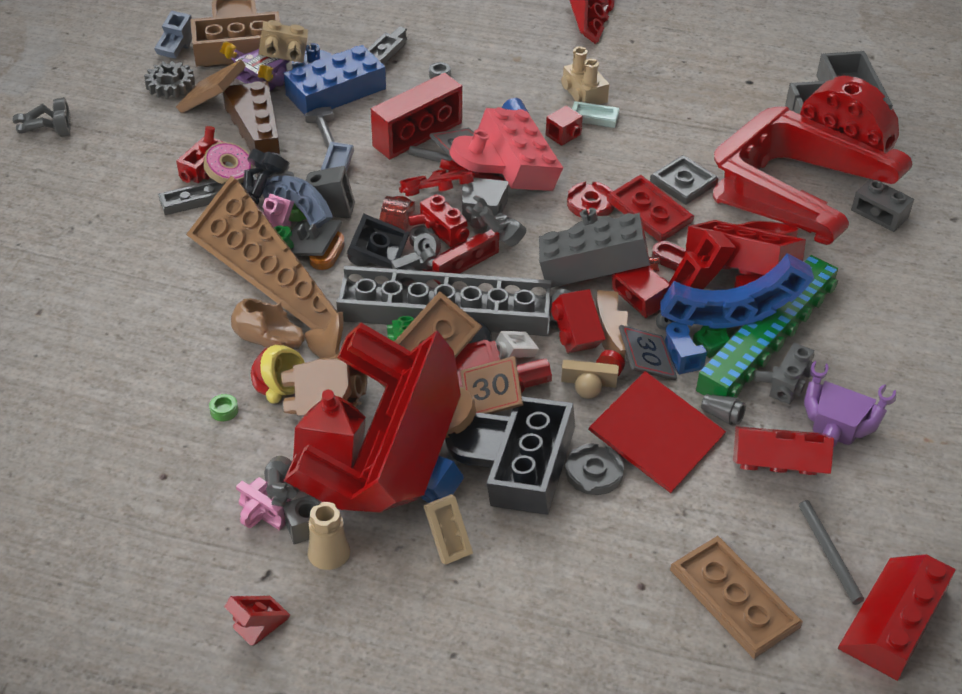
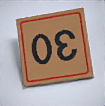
(494, 385)

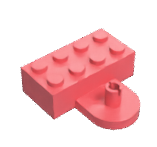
(510, 146)

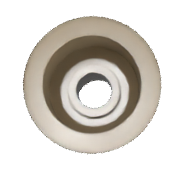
(327, 538)

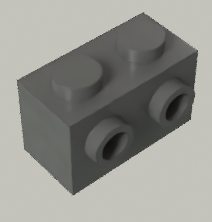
(882, 204)

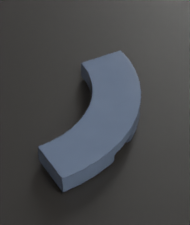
(303, 195)

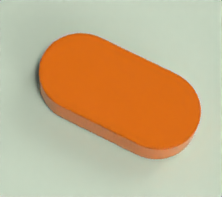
(330, 256)

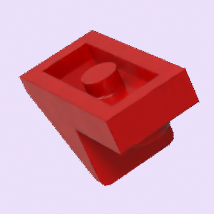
(255, 616)

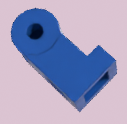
(682, 350)

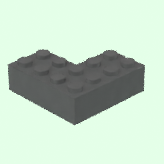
(834, 65)

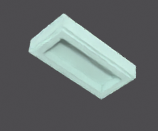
(597, 114)

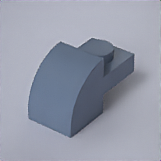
(176, 35)

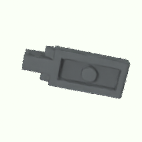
(388, 44)

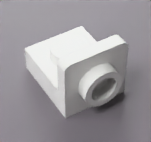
(515, 344)

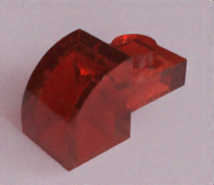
(396, 211)

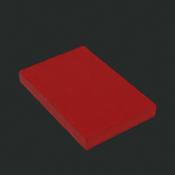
(658, 211)

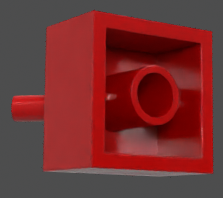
(332, 428)

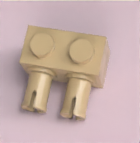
(283, 41)
(584, 80)

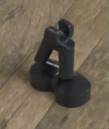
(266, 165)

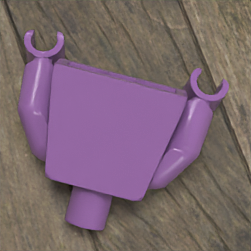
(842, 411)

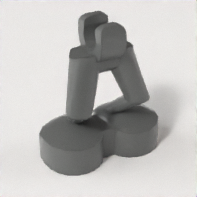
(60, 117)
(510, 230)
(274, 476)

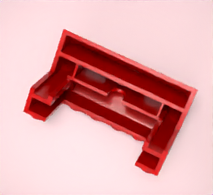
(403, 433)

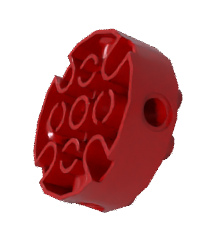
(854, 110)

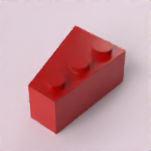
(783, 450)

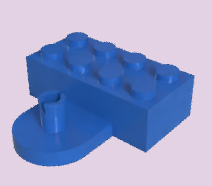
(334, 78)

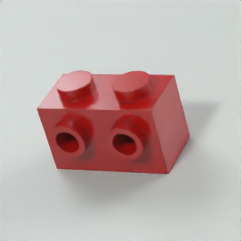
(641, 289)
(577, 321)

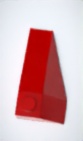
(591, 16)

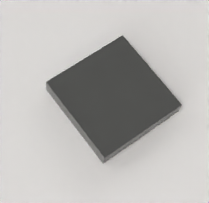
(684, 179)

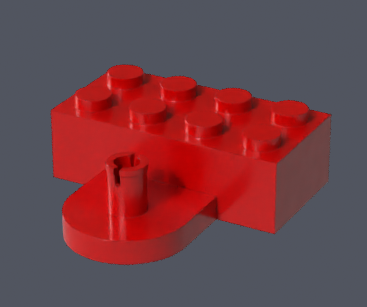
(757, 243)

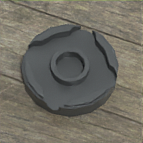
(594, 469)

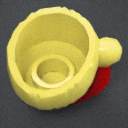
(268, 368)

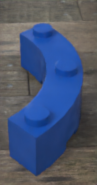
(739, 304)

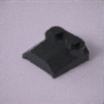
(376, 243)

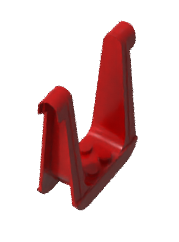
(787, 134)

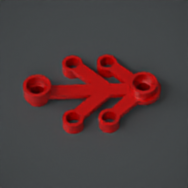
(438, 178)

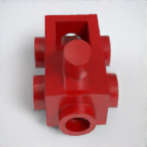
(191, 163)
(443, 219)

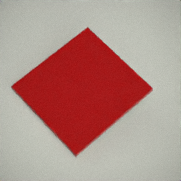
(657, 431)

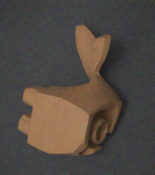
(324, 373)

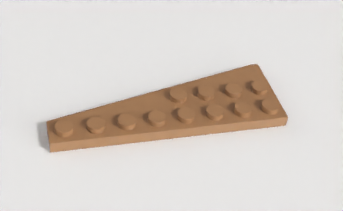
(249, 244)

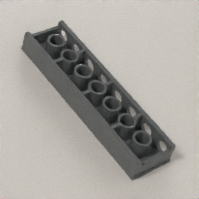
(497, 309)

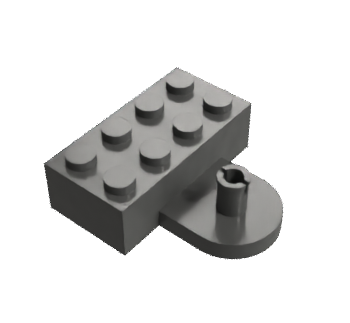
(593, 248)

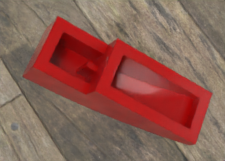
(703, 264)

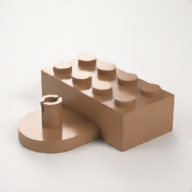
(231, 22)

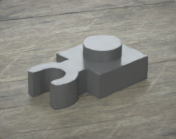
(415, 262)

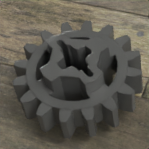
(169, 79)

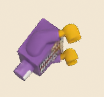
(257, 66)

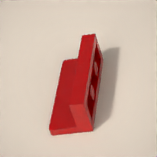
(466, 254)

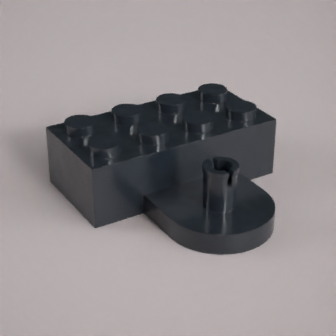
(522, 451)

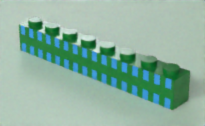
(758, 340)

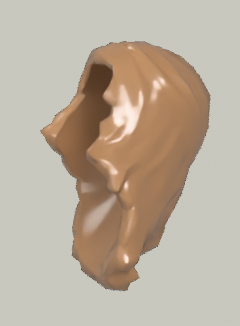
(265, 324)

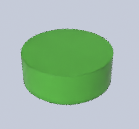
(223, 407)

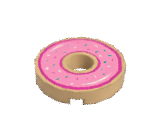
(225, 152)

